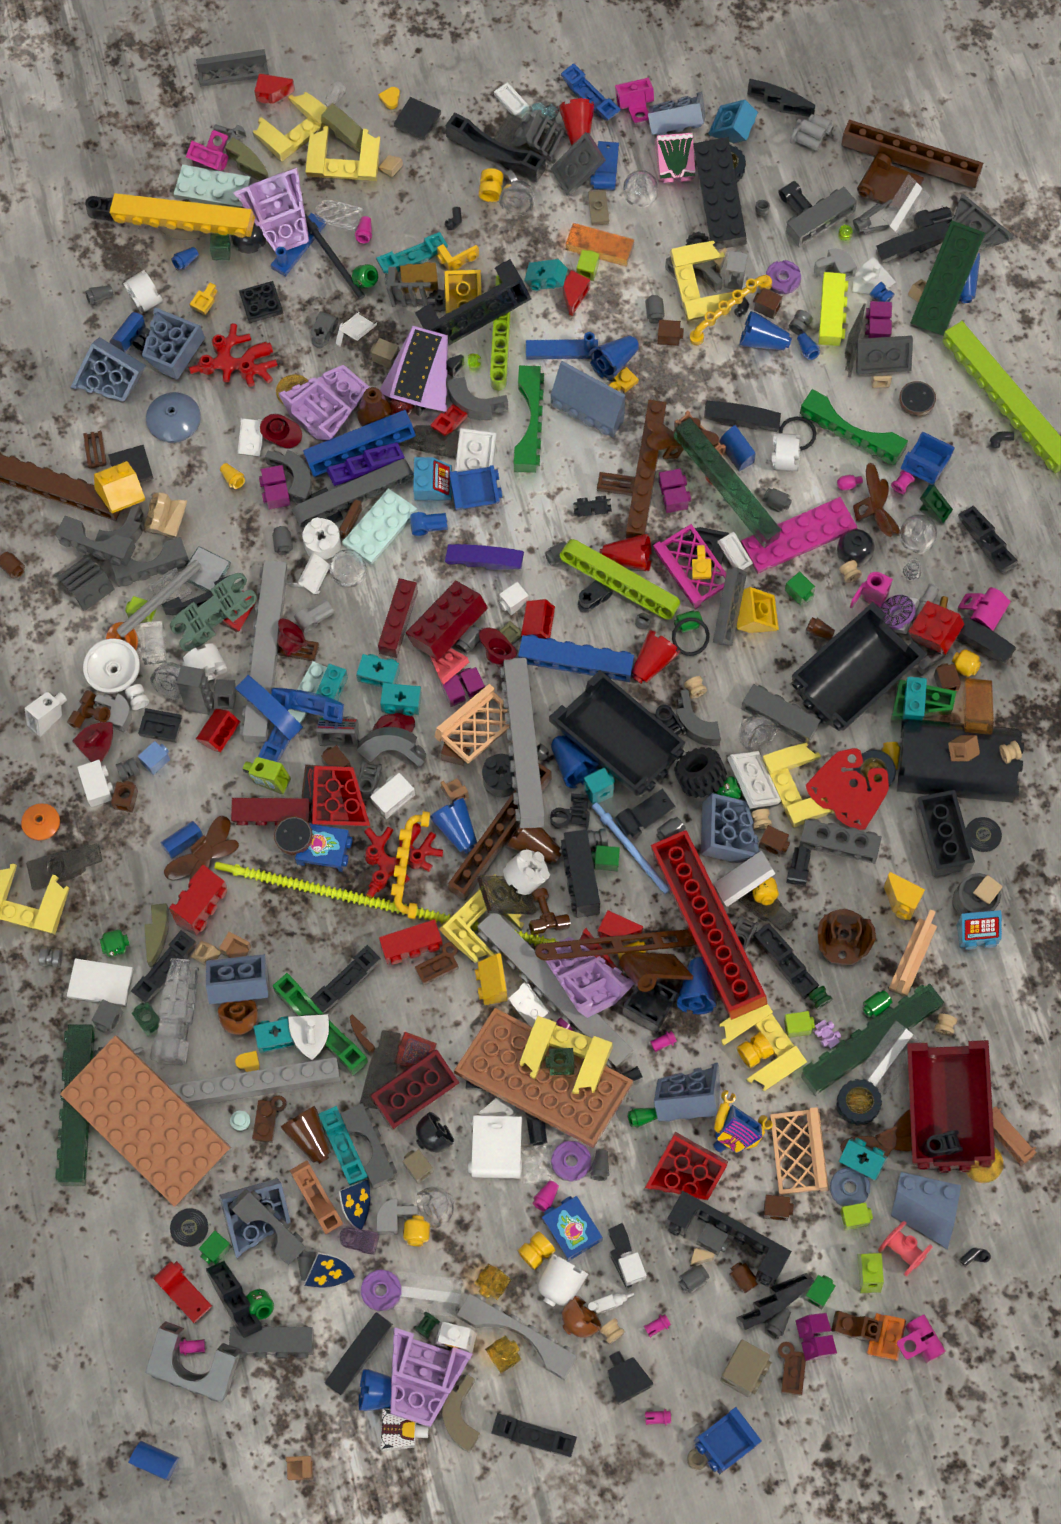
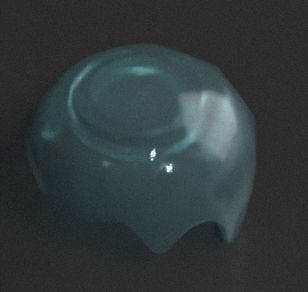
(550, 110)

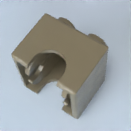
(745, 1368)

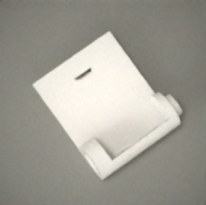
(496, 1149)

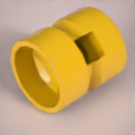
(490, 185)
(753, 1051)
(536, 1250)

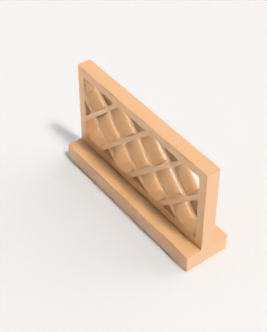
(463, 716)
(913, 955)
(817, 1151)

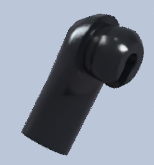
(742, 308)

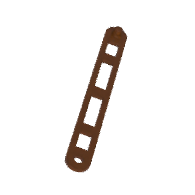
(683, 937)

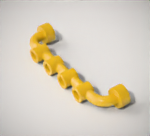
(697, 335)
(400, 870)

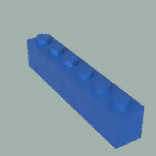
(354, 443)
(576, 658)

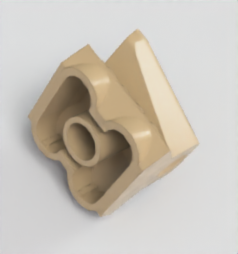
(164, 515)

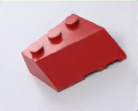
(337, 797)
(198, 901)
(687, 1168)

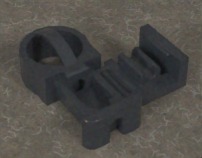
(577, 816)

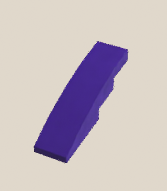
(364, 464)
(484, 556)

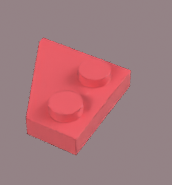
(449, 664)

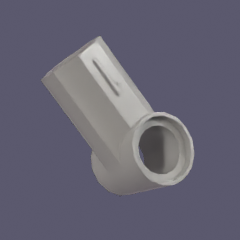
(309, 618)

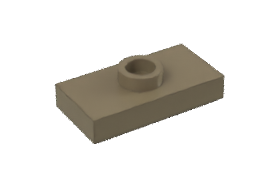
(598, 207)

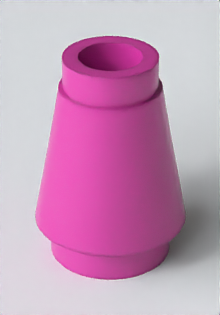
(364, 230)
(544, 1198)

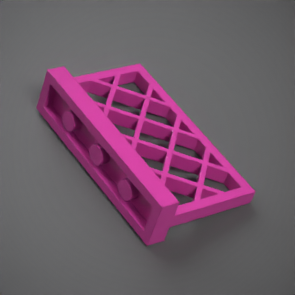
(677, 571)

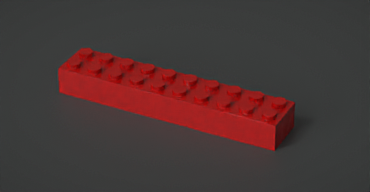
(709, 925)

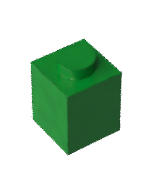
(800, 588)
(606, 858)
(214, 1248)
(820, 1291)

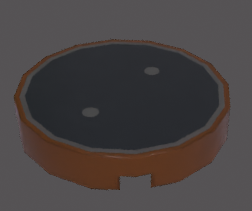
(917, 398)
(293, 835)

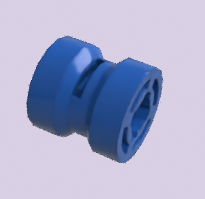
(881, 293)

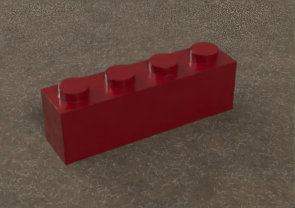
(398, 618)
(269, 810)

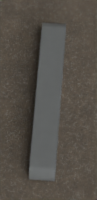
(359, 489)

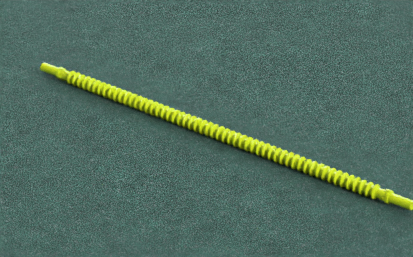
(349, 896)

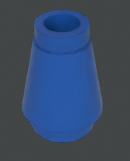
(184, 258)
(808, 346)

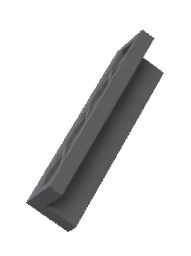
(231, 64)
(730, 606)

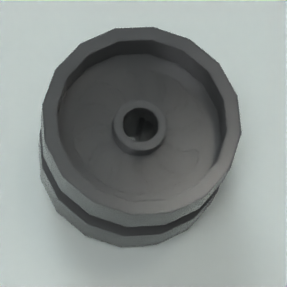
(967, 902)

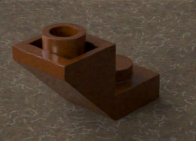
(856, 1327)

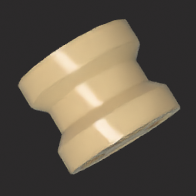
(850, 571)
(695, 687)
(1010, 752)
(761, 819)
(945, 1024)
(612, 1331)

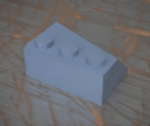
(678, 115)
(171, 343)
(108, 371)
(727, 829)
(688, 1095)
(926, 1206)
(248, 1235)

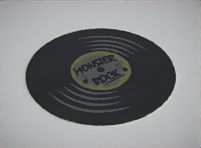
(984, 834)
(189, 1227)

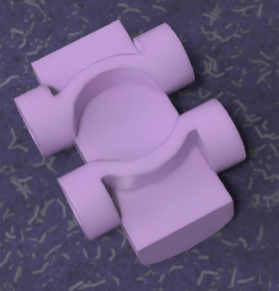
(828, 1037)

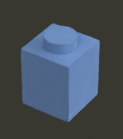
(154, 757)

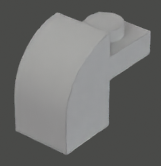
(836, 261)
(119, 708)
(390, 1212)

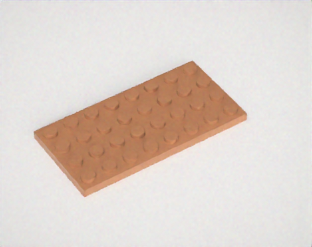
(495, 1067)
(145, 1120)

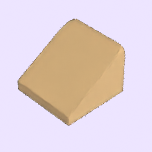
(391, 165)
(719, 262)
(917, 289)
(880, 381)
(988, 889)
(205, 952)
(701, 1256)

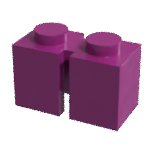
(879, 320)
(275, 487)
(673, 488)
(471, 681)
(815, 1347)

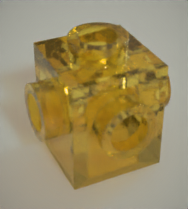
(492, 1282)
(504, 1353)

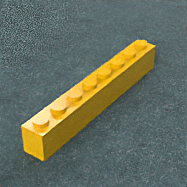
(182, 215)

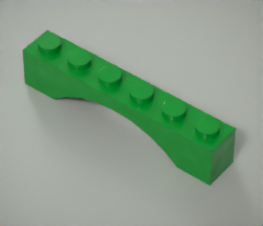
(884, 445)
(526, 450)
(336, 1042)

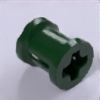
(426, 1325)

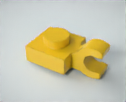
(204, 300)
(624, 380)
(701, 567)

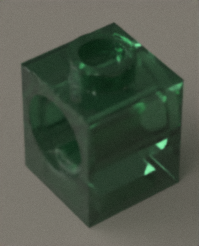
(220, 246)
(147, 1026)
(564, 1054)

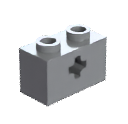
(735, 270)

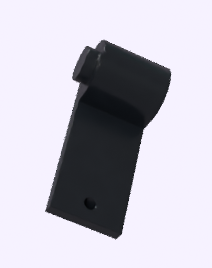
(644, 814)

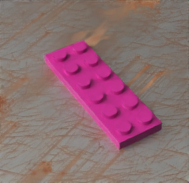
(801, 535)

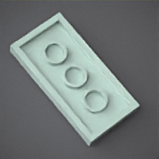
(210, 186)
(380, 526)

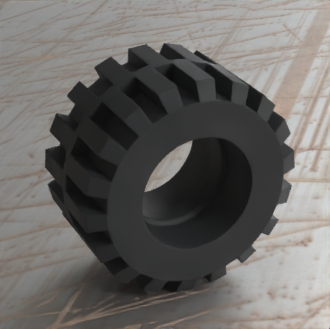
(700, 772)

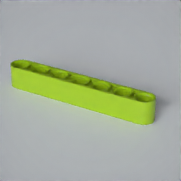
(500, 354)
(620, 579)

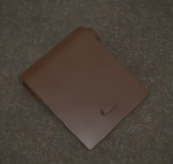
(883, 180)
(647, 967)

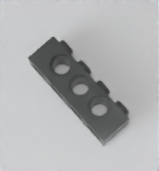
(847, 849)

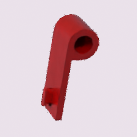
(182, 1291)

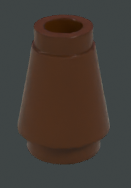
(819, 628)

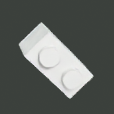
(95, 783)
(392, 795)

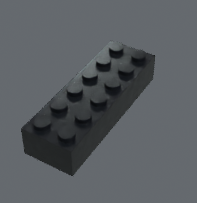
(720, 193)

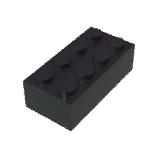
(944, 833)
(581, 873)

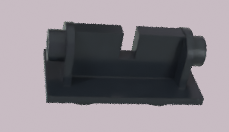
(599, 505)

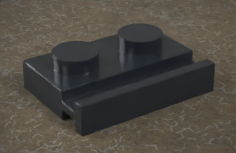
(160, 725)

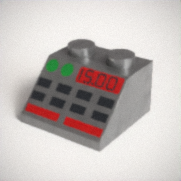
(339, 734)

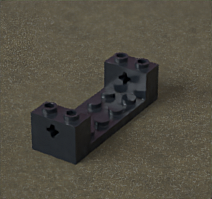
(482, 309)
(689, 1206)

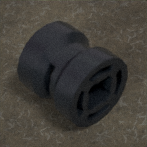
(139, 340)

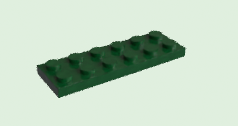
(948, 278)

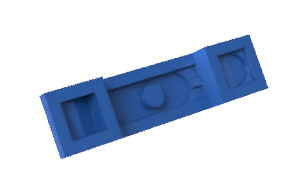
(584, 89)
(310, 703)
(269, 707)

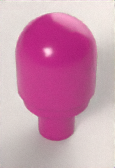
(848, 482)

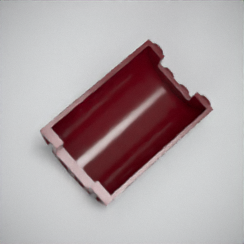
(948, 1094)

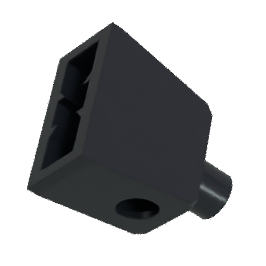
(627, 1378)

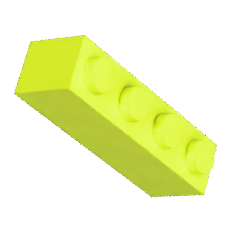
(832, 309)

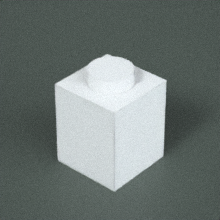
(513, 598)
(631, 1268)

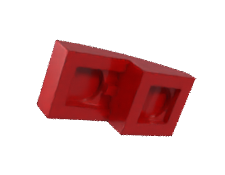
(449, 421)

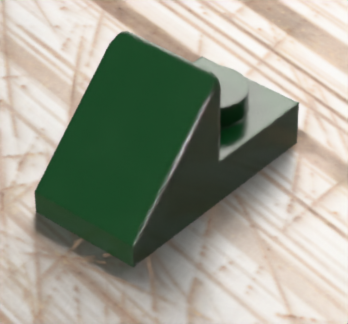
(935, 504)

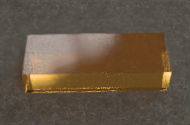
(609, 246)
(978, 706)

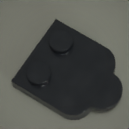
(710, 538)

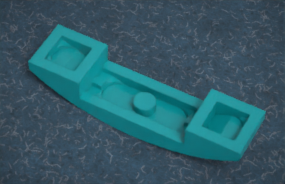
(414, 255)
(342, 1145)

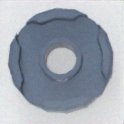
(839, 1193)

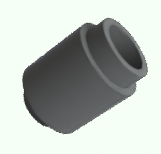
(654, 309)
(777, 499)
(282, 540)
(553, 553)
(469, 639)
(670, 828)
(693, 1278)

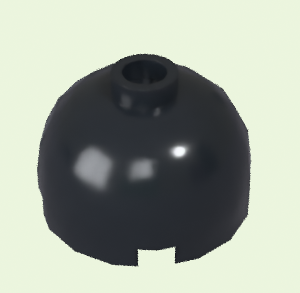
(249, 244)
(856, 546)
(432, 1134)

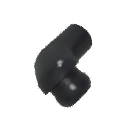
(453, 223)
(999, 437)
(975, 1254)

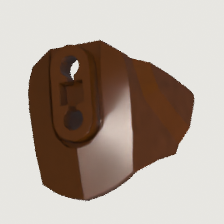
(858, 941)

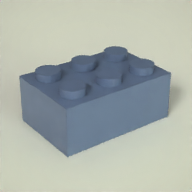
(236, 979)

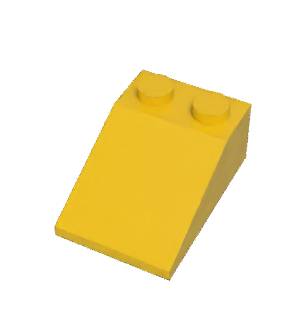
(460, 287)

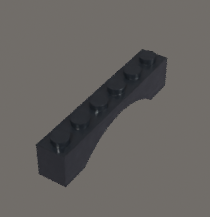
(521, 161)

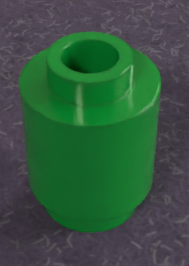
(688, 626)
(877, 1004)

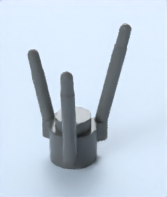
(863, 222)

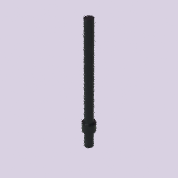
(313, 229)

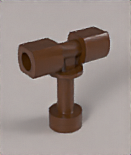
(87, 710)
(547, 919)

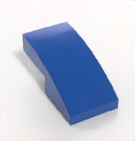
(275, 746)

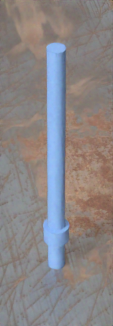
(607, 820)

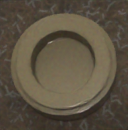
(696, 1460)

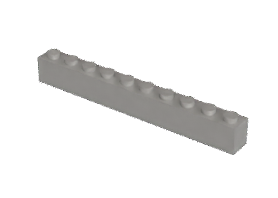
(264, 644)
(523, 743)
(537, 972)
(259, 1082)

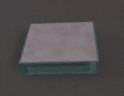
(212, 569)

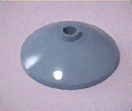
(177, 425)

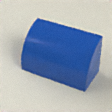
(127, 331)
(737, 448)
(182, 839)
(154, 1460)

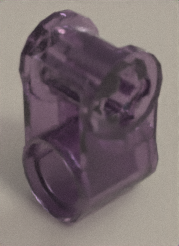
(364, 1240)

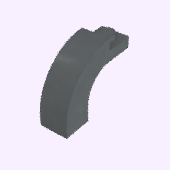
(474, 407)
(296, 466)
(391, 739)

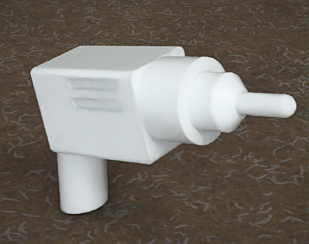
(608, 1303)

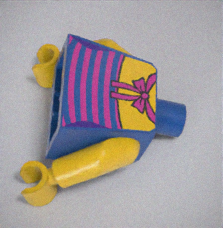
(737, 1129)

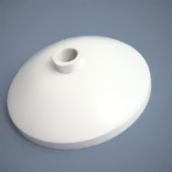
(104, 658)

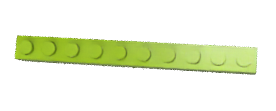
(1005, 393)

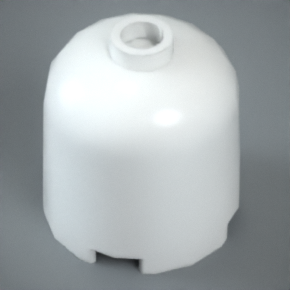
(560, 1281)

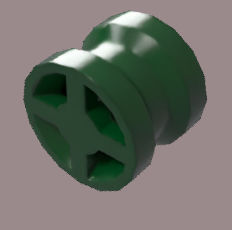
(820, 997)

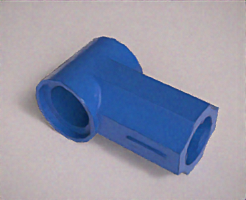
(423, 523)

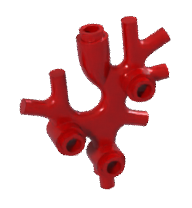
(228, 363)
(387, 863)

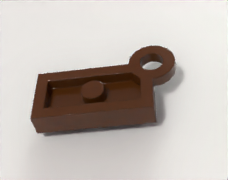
(438, 965)
(266, 1119)
(793, 1370)

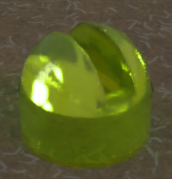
(845, 232)
(473, 360)

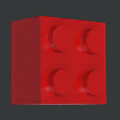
(936, 627)

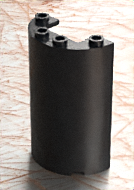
(854, 669)
(619, 734)
(929, 769)

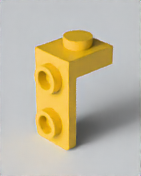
(454, 263)

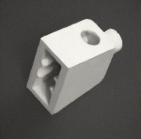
(44, 712)

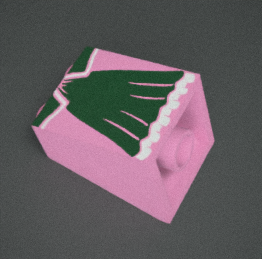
(675, 157)

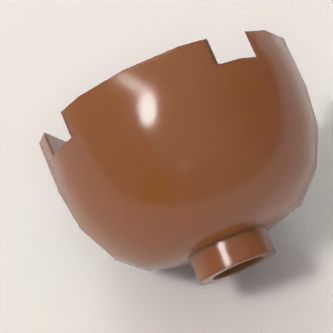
(238, 1016)
(579, 1319)

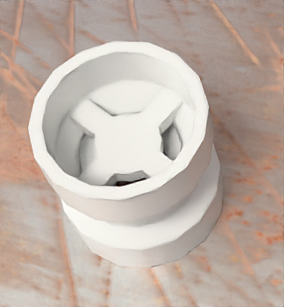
(137, 697)

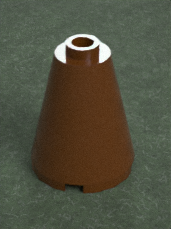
(373, 407)
(535, 840)
(308, 1135)

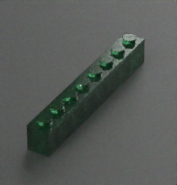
(727, 482)
(862, 1043)
(75, 1128)

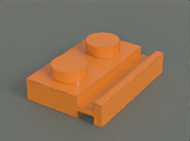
(891, 1332)

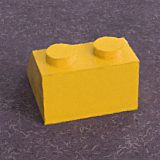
(118, 487)
(757, 612)
(902, 896)
(492, 980)

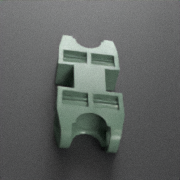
(213, 611)

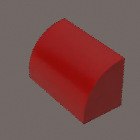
(538, 618)
(218, 730)

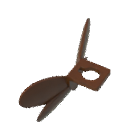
(664, 438)
(878, 495)
(206, 848)
(892, 1139)

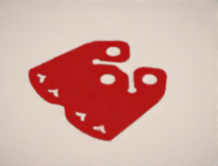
(842, 797)

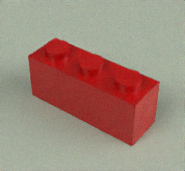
(411, 942)

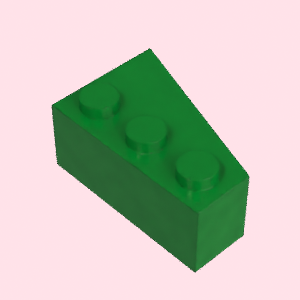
(937, 701)

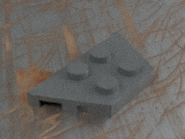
(973, 216)

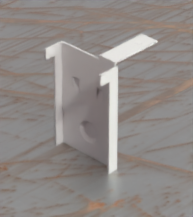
(355, 327)
(250, 437)
(313, 574)
(527, 1003)
(498, 1108)

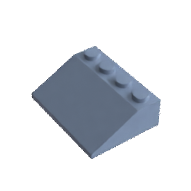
(588, 399)

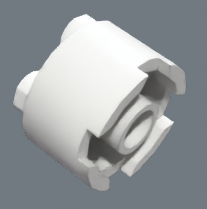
(142, 291)
(786, 452)
(322, 538)
(206, 659)
(526, 871)

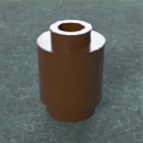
(11, 565)
(743, 1277)

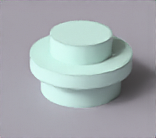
(240, 1120)

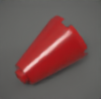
(577, 117)
(630, 552)
(653, 657)

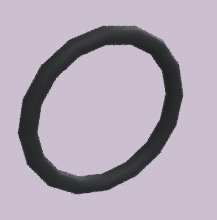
(806, 421)
(705, 643)

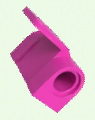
(634, 97)
(210, 155)
(874, 589)
(987, 607)
(925, 1339)

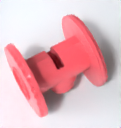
(906, 1247)

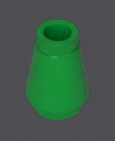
(641, 1116)

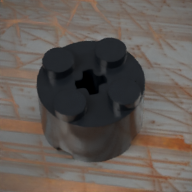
(491, 772)

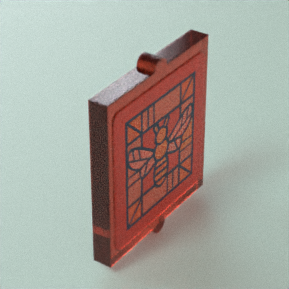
(413, 1049)

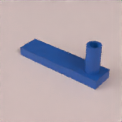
(286, 259)
(561, 348)

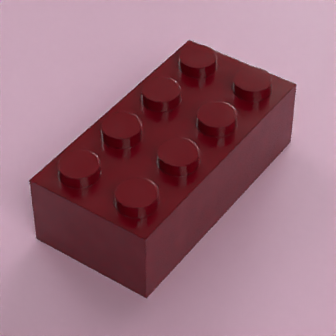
(446, 620)
(414, 1089)

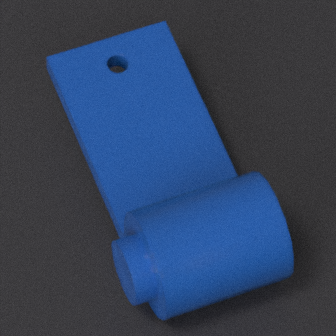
(606, 174)

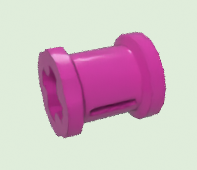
(902, 482)

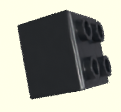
(650, 1007)

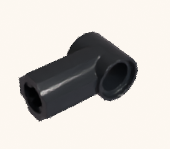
(793, 195)
(925, 218)
(798, 870)
(536, 1131)

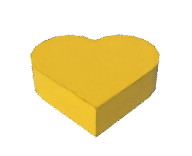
(390, 97)
(248, 1061)

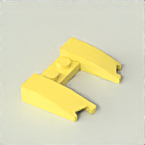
(284, 146)
(319, 166)
(683, 260)
(778, 766)
(41, 919)
(460, 934)
(548, 1033)
(787, 1055)

